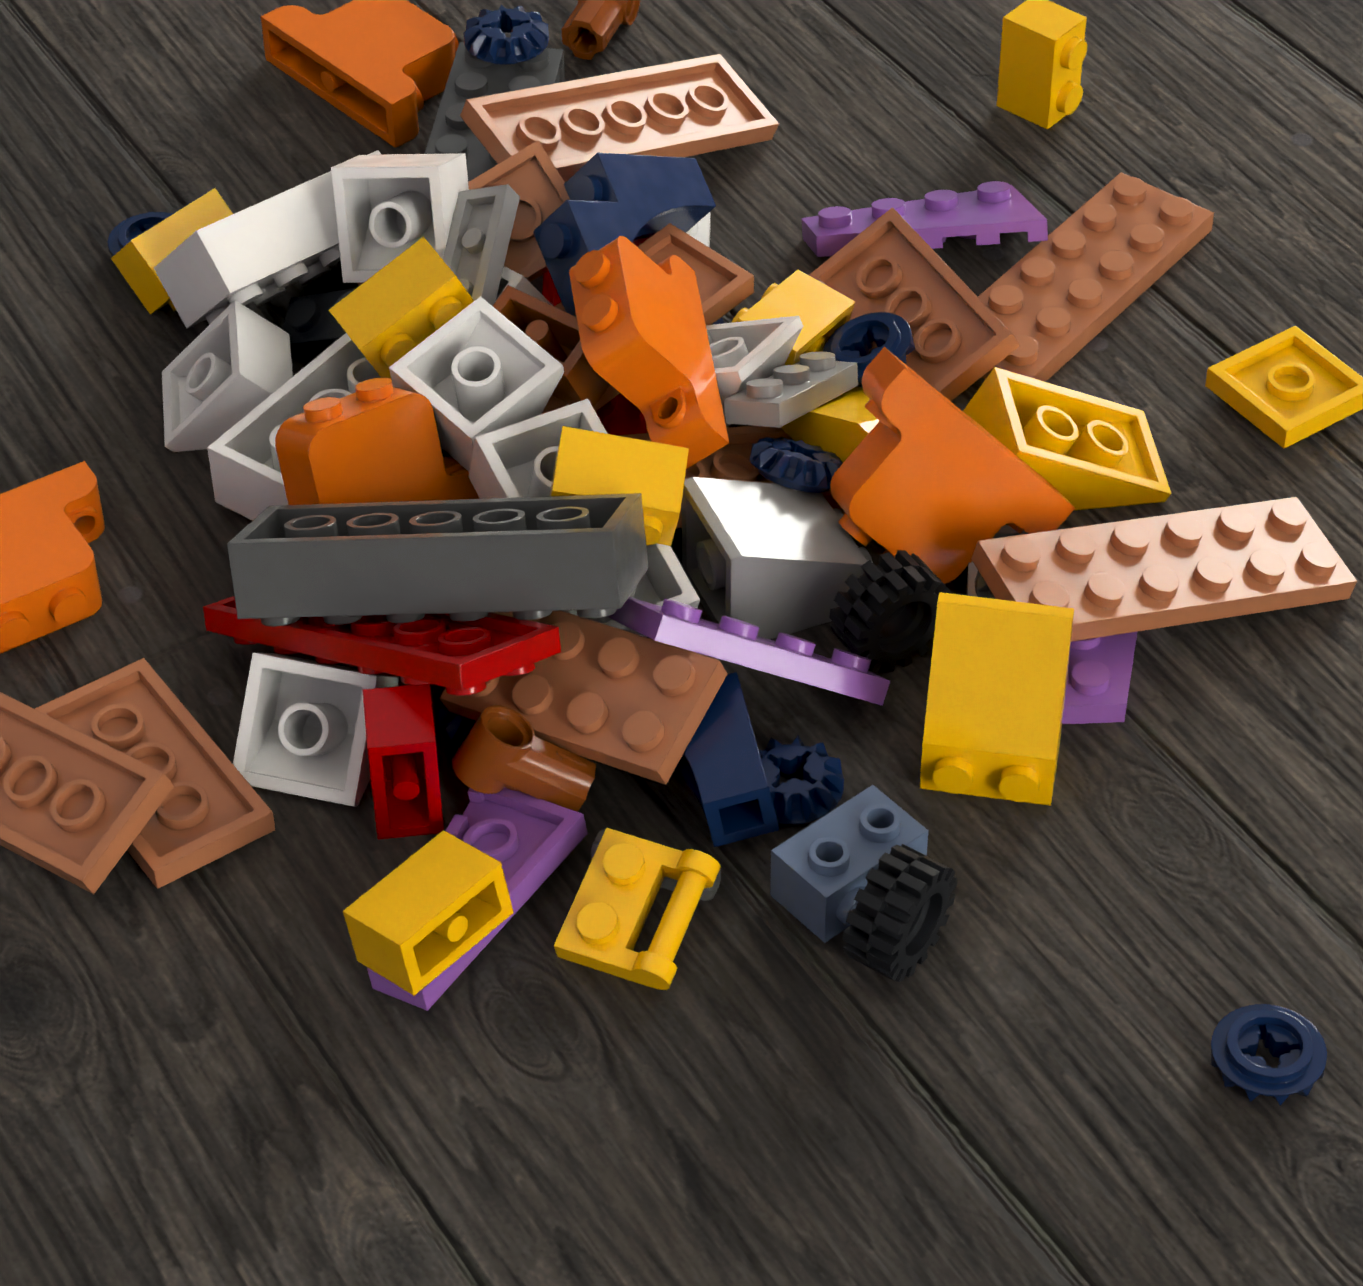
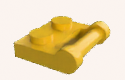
(617, 901)

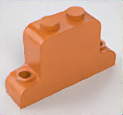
(365, 60)
(651, 343)
(368, 450)
(935, 476)
(46, 556)

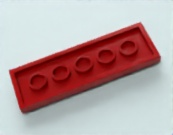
(420, 651)

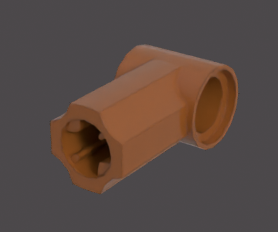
(595, 23)
(507, 754)

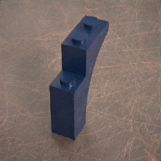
(619, 198)
(727, 770)

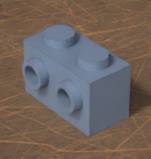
(829, 860)

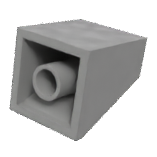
(765, 553)

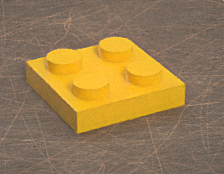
(1288, 386)

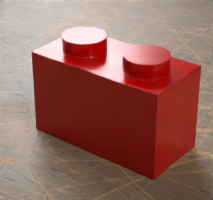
(403, 761)

